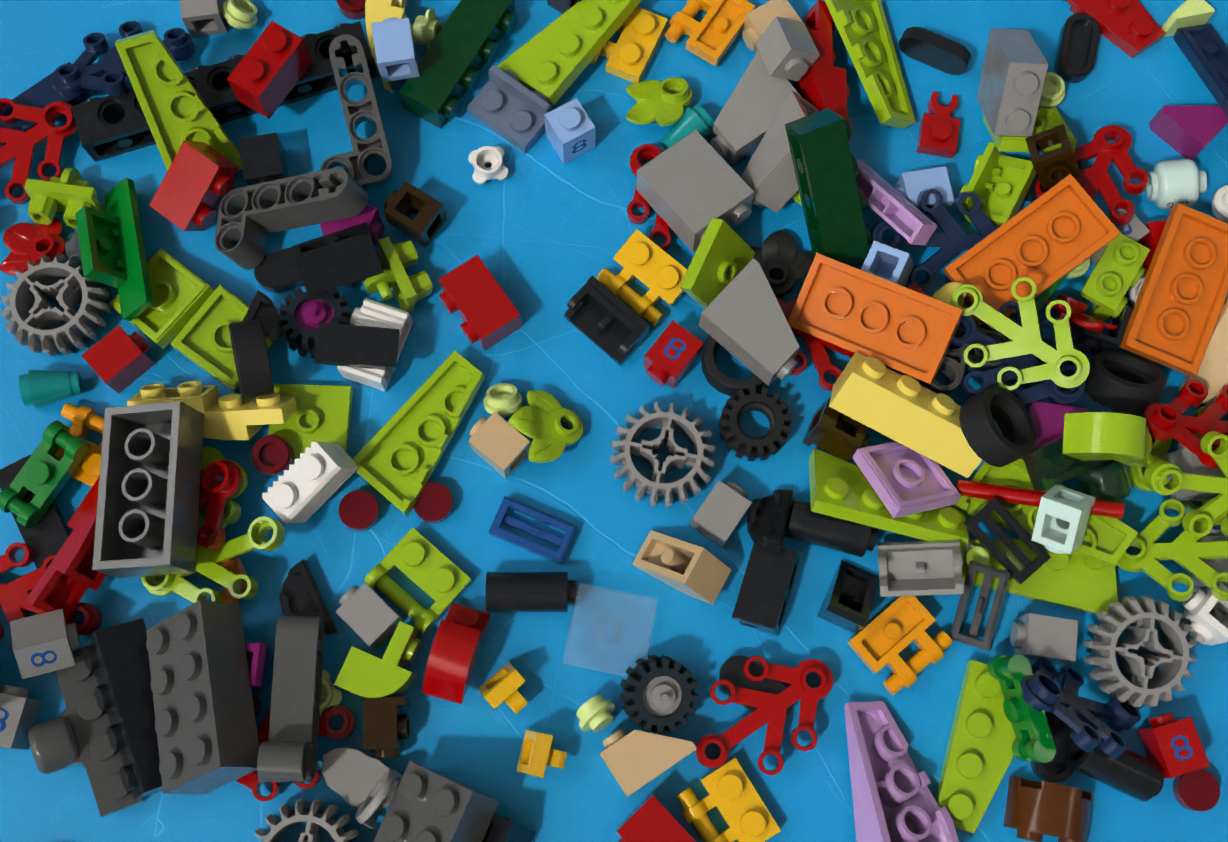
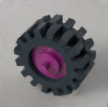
(302, 316)

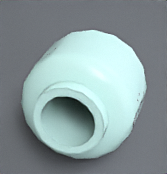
(1175, 183)

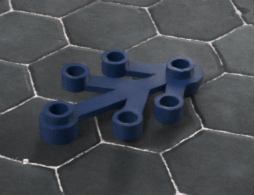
(77, 78)
(951, 240)
(989, 377)
(1077, 712)

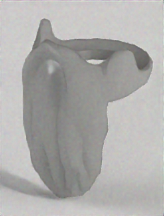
(360, 781)

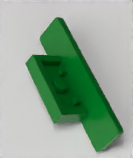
(115, 249)

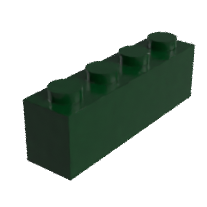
(456, 58)
(829, 186)

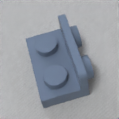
(510, 109)

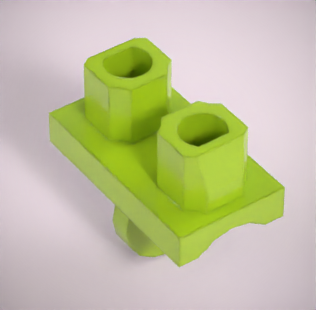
(61, 194)
(405, 288)

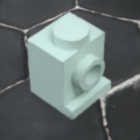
(1055, 508)

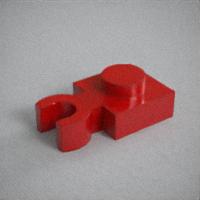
(938, 130)

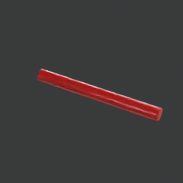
(1030, 497)

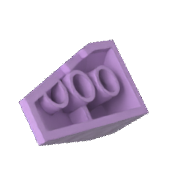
(886, 786)

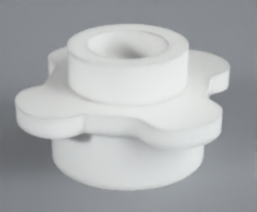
(484, 155)

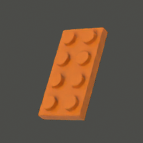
(1036, 243)
(1181, 292)
(875, 318)

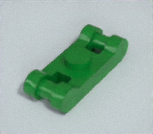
(44, 474)
(1030, 726)

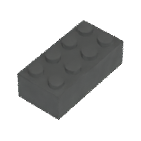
(149, 490)
(202, 698)
(435, 809)

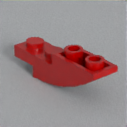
(823, 82)
(71, 568)

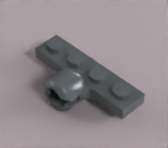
(82, 739)

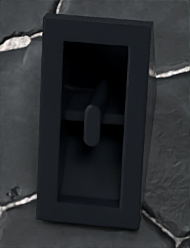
(849, 597)

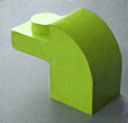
(1107, 437)
(382, 677)

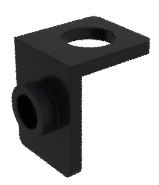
(1095, 342)

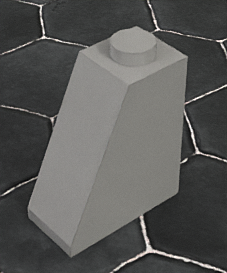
(749, 112)
(771, 166)
(752, 325)

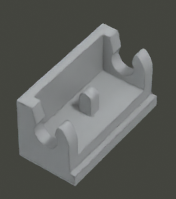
(920, 568)

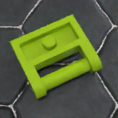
(428, 570)

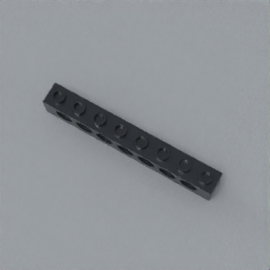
(105, 139)

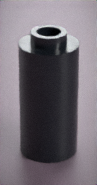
(828, 530)
(529, 592)
(1128, 773)

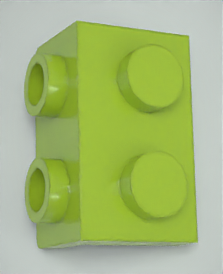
(999, 183)
(1113, 275)

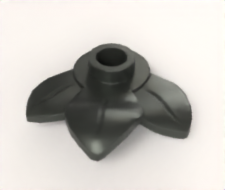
(781, 259)

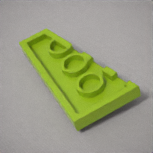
(567, 46)
(872, 51)
(170, 99)
(414, 439)
(845, 493)
(1104, 537)
(1062, 580)
(976, 749)

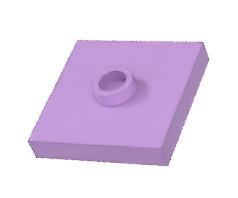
(905, 479)

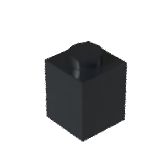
(262, 159)

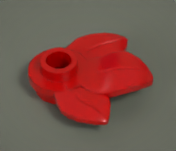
(30, 242)
(1078, 315)

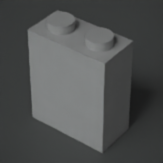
(1011, 82)
(692, 186)

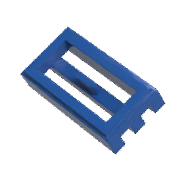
(563, 543)

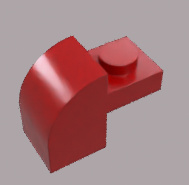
(455, 653)

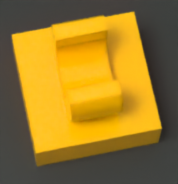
(504, 687)
(537, 753)

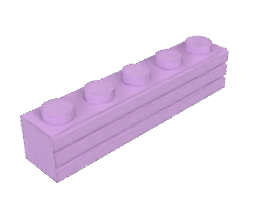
(893, 206)

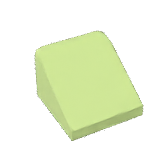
(1188, 14)

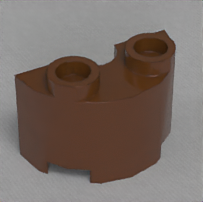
(1047, 810)

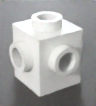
(1206, 616)

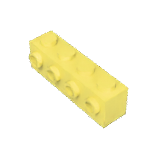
(904, 412)

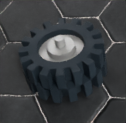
(659, 694)

